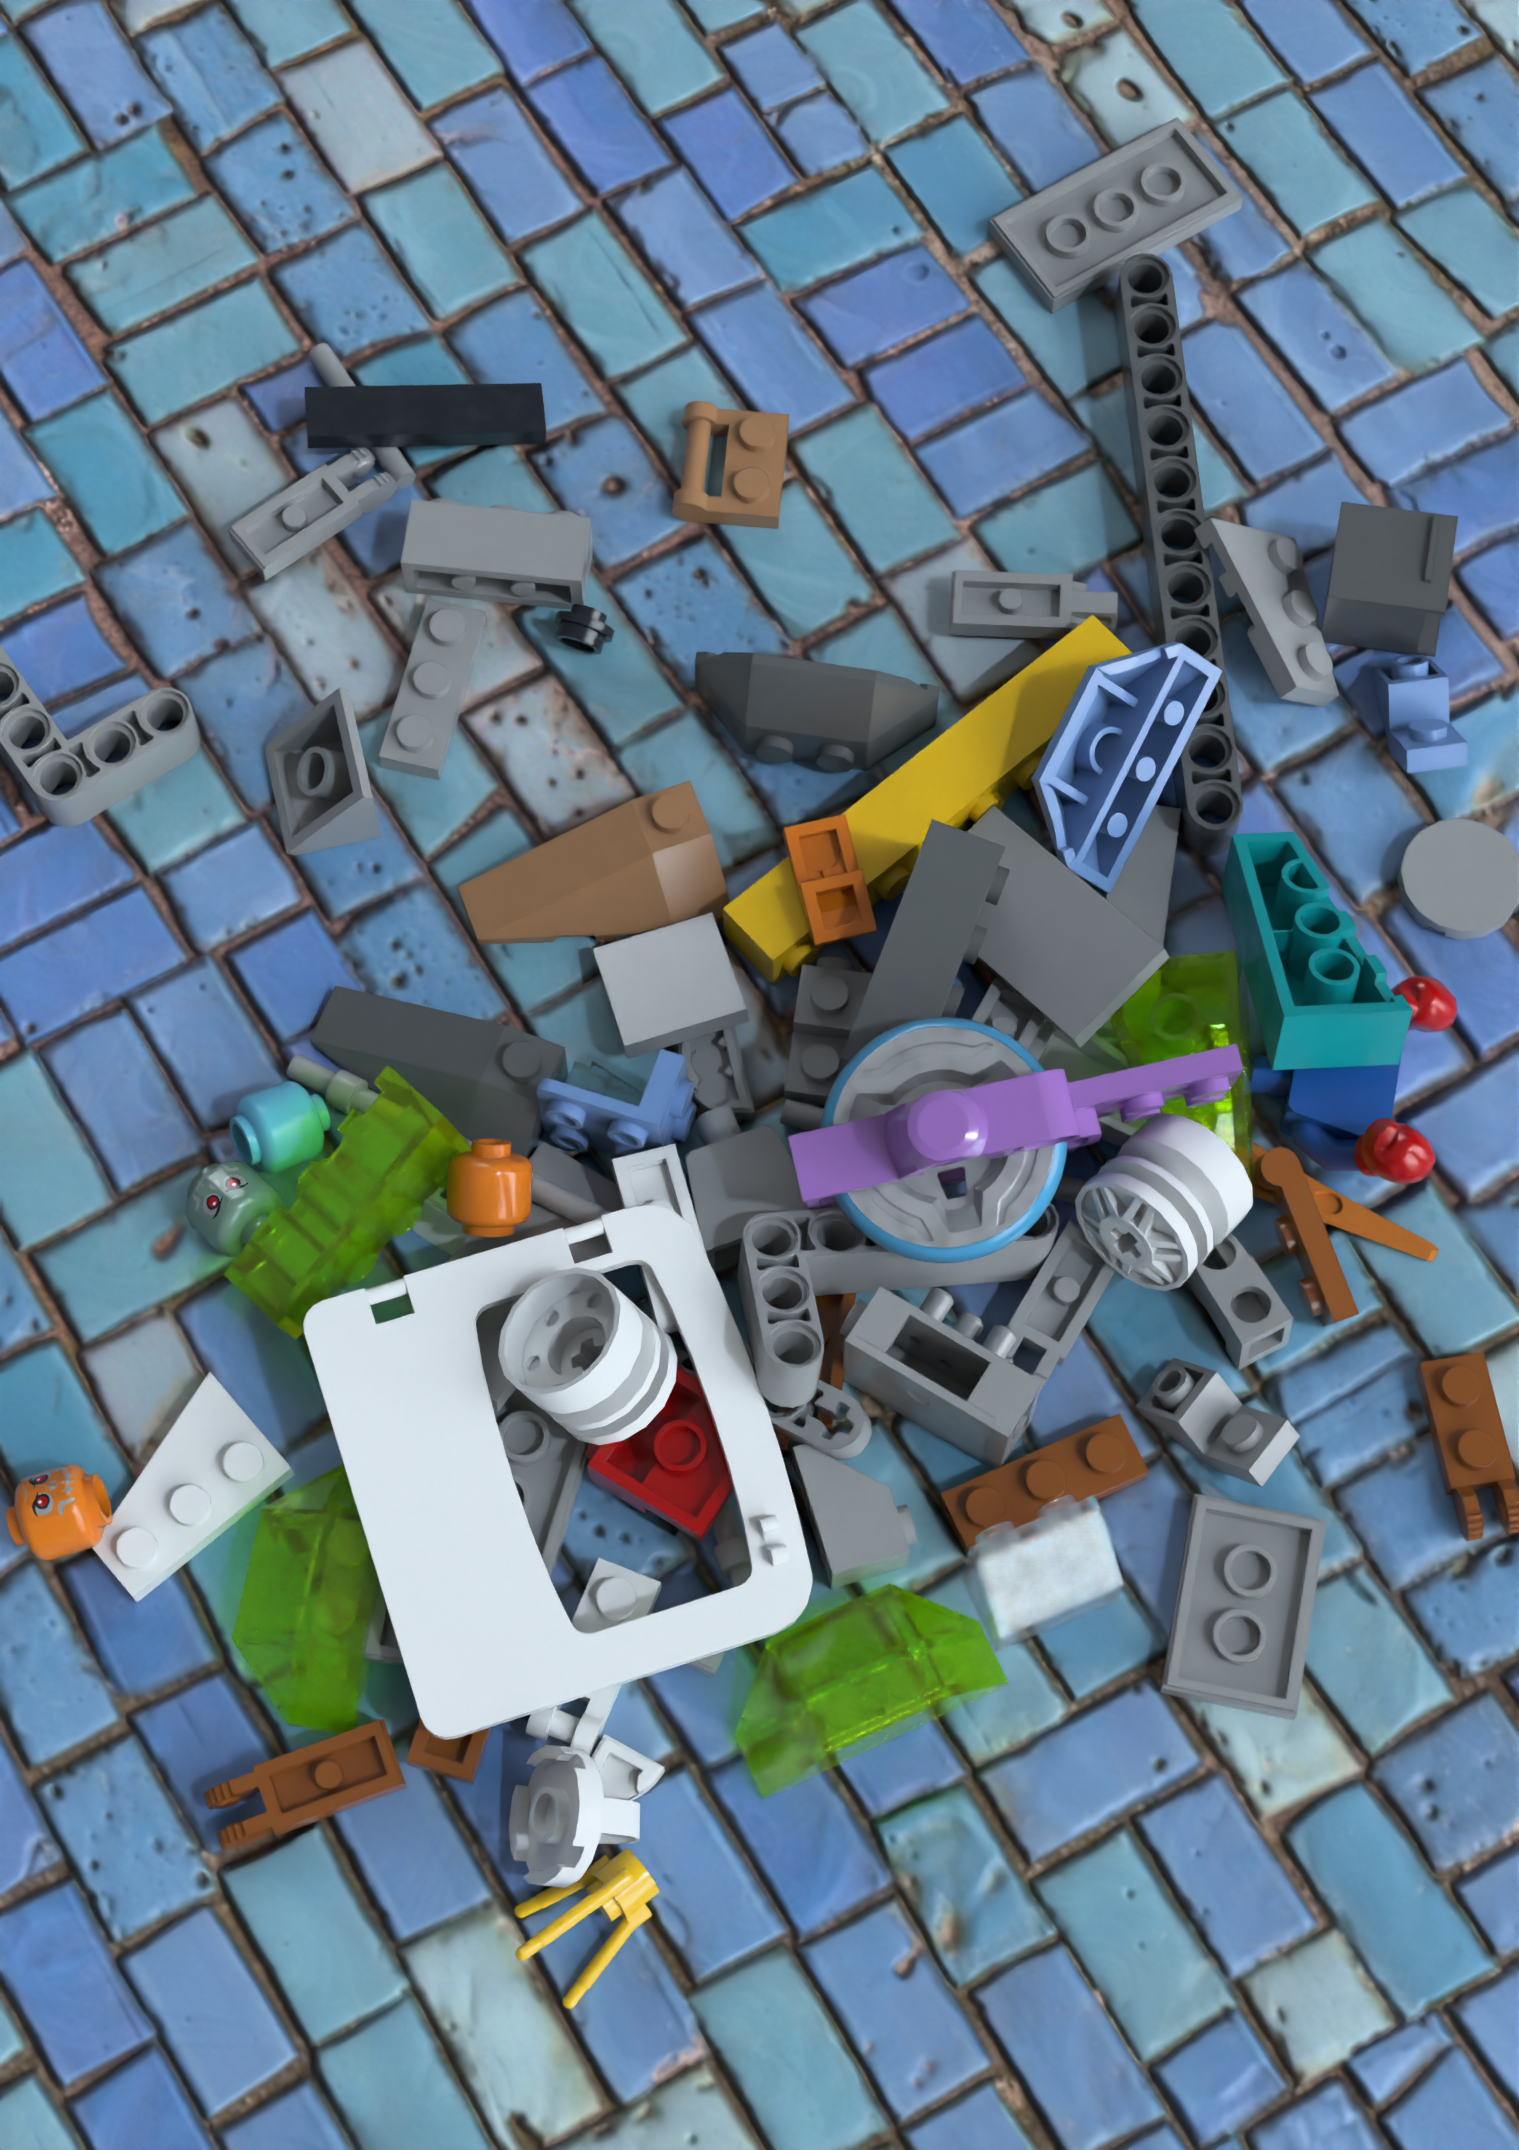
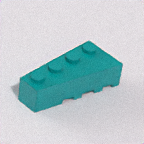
(1305, 970)

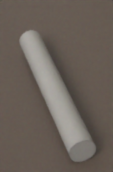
(335, 375)

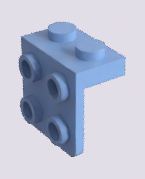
(591, 1120)

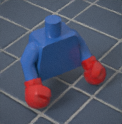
(1347, 1112)

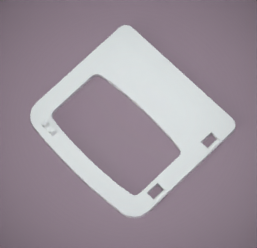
(443, 1509)

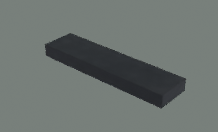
(424, 415)

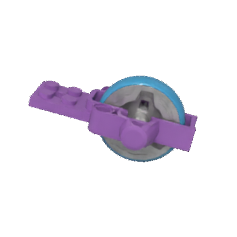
(972, 1106)

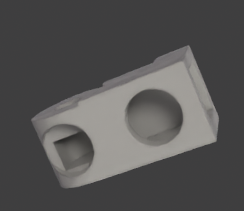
(1241, 1303)

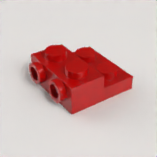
(670, 1464)

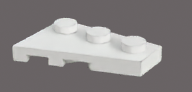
(191, 1490)

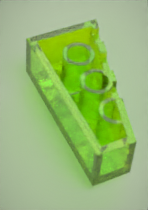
(349, 1205)

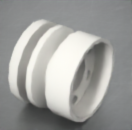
(1164, 1201)
(587, 1356)

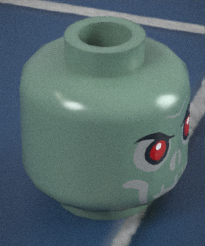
(229, 1205)

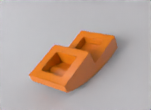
(829, 880)

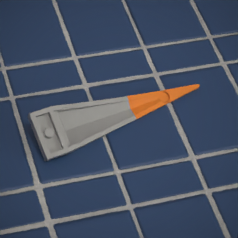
(1053, 1050)

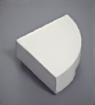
(624, 1771)

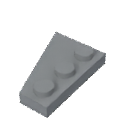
(1272, 585)

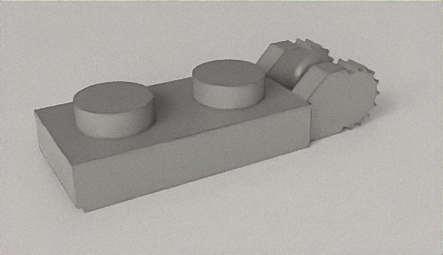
(310, 512)
(1060, 1300)

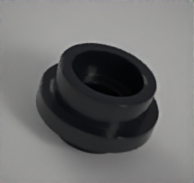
(583, 629)

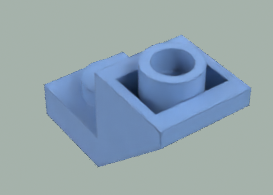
(1416, 714)

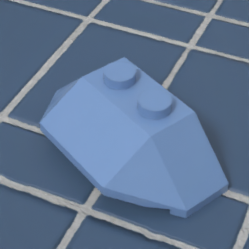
(1118, 754)

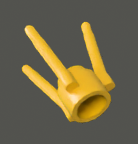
(616, 1889)

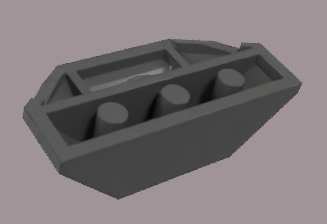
(813, 709)

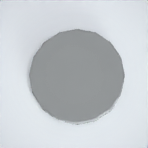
(1460, 878)

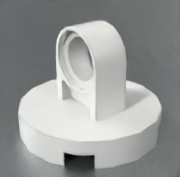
(565, 1817)

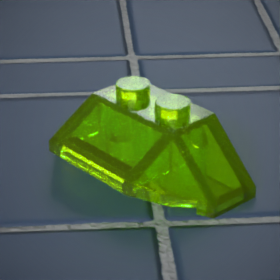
(310, 1605)
(859, 1683)

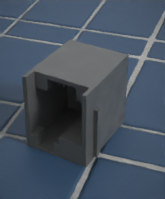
(1389, 578)

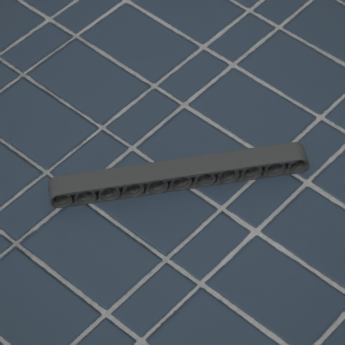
(1173, 521)

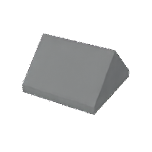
(322, 779)

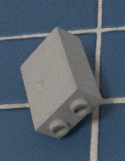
(940, 1372)

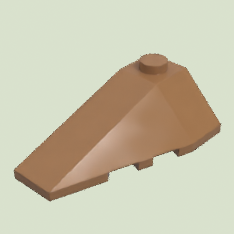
(606, 878)

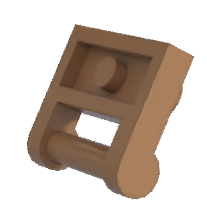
(751, 469)

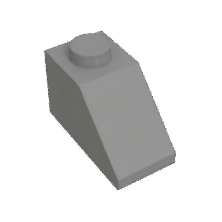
(852, 1518)

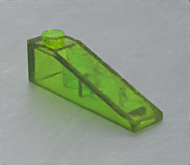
(1189, 1009)

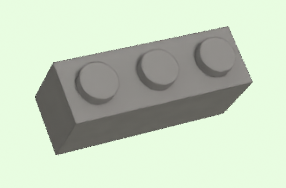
(497, 554)

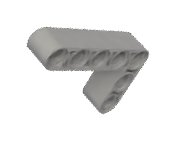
(83, 756)
(818, 1253)

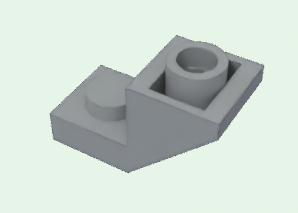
(1214, 1425)

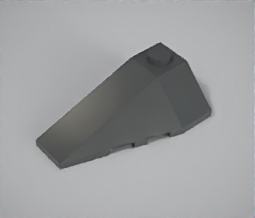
(464, 1066)

